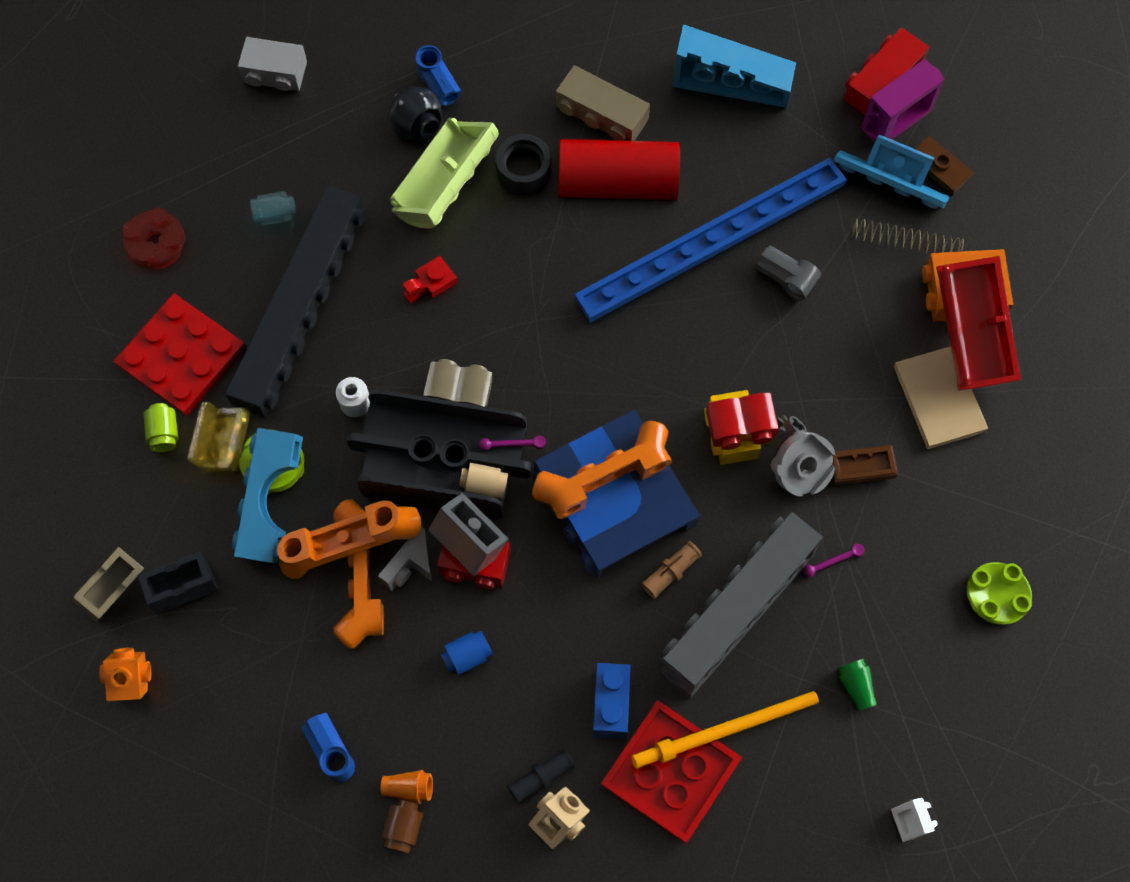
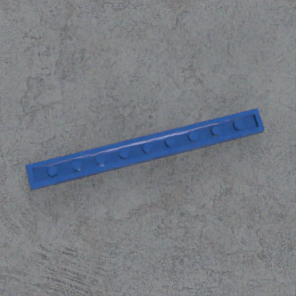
(709, 240)

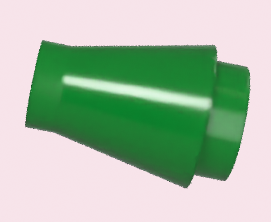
(858, 683)

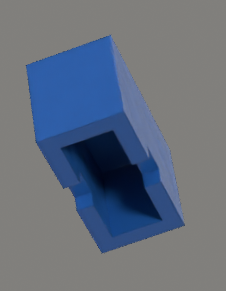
(611, 700)

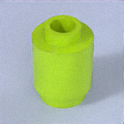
(160, 427)

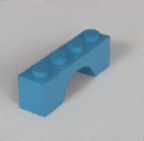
(272, 455)

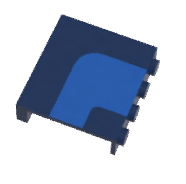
(625, 511)

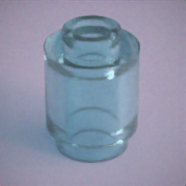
(273, 208)

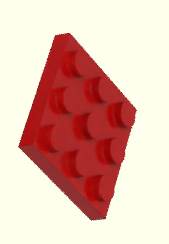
(180, 354)
(674, 791)

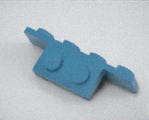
(896, 166)

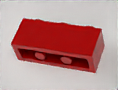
(895, 58)

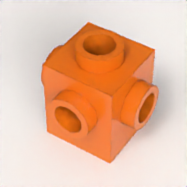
(125, 674)

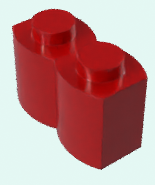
(742, 420)

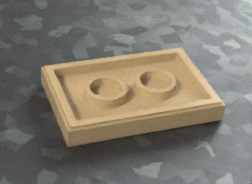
(934, 399)

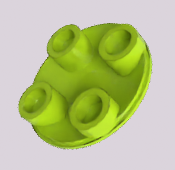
(999, 593)

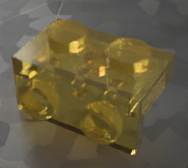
(218, 438)

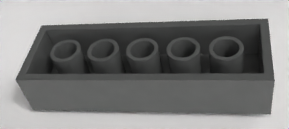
(740, 604)

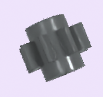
(786, 430)

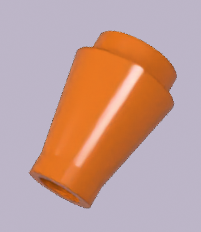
(408, 786)

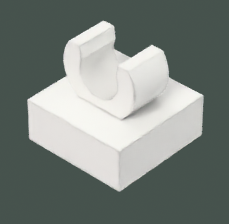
(913, 819)

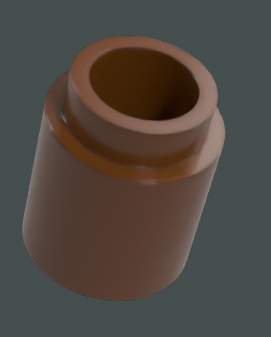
(402, 826)

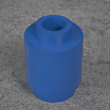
(466, 652)

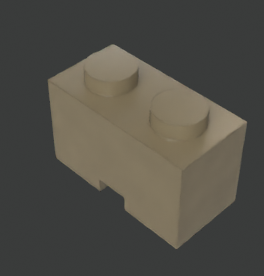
(107, 584)

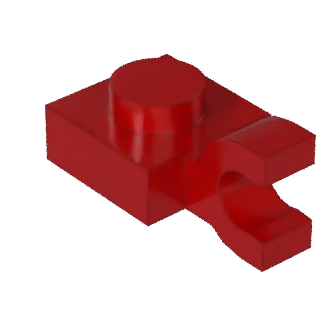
(431, 278)

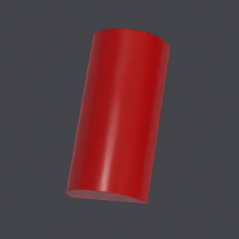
(619, 169)

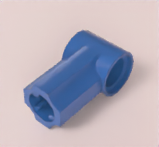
(436, 76)
(328, 746)

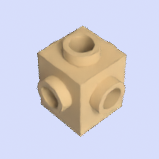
(559, 817)

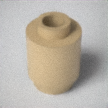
(484, 480)

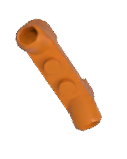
(568, 494)
(378, 525)
(367, 614)

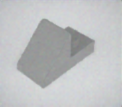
(411, 554)

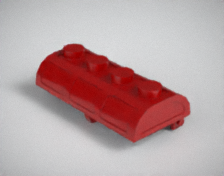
(978, 323)

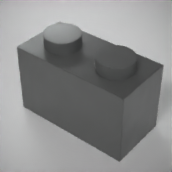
(468, 534)

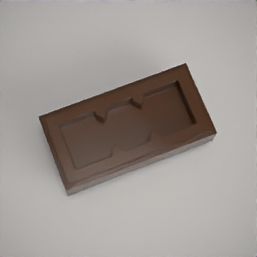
(945, 168)
(864, 465)

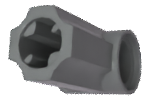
(794, 276)

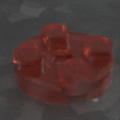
(150, 223)

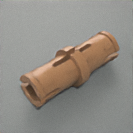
(671, 569)

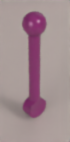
(538, 442)
(856, 551)

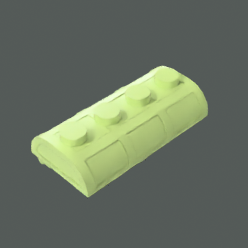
(442, 171)

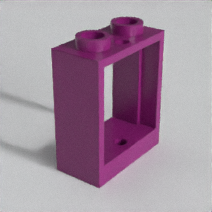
(903, 101)

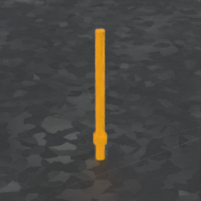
(667, 749)

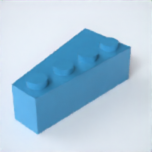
(731, 69)

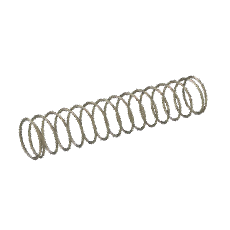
(904, 238)

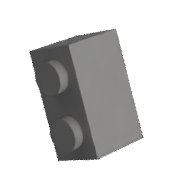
(272, 64)

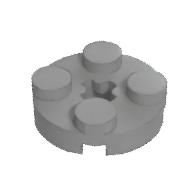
(789, 458)

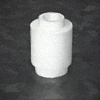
(353, 397)

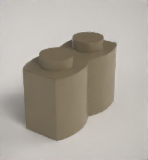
(458, 383)

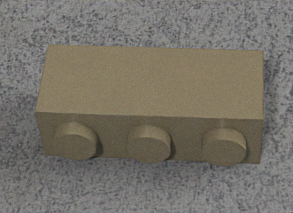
(602, 105)

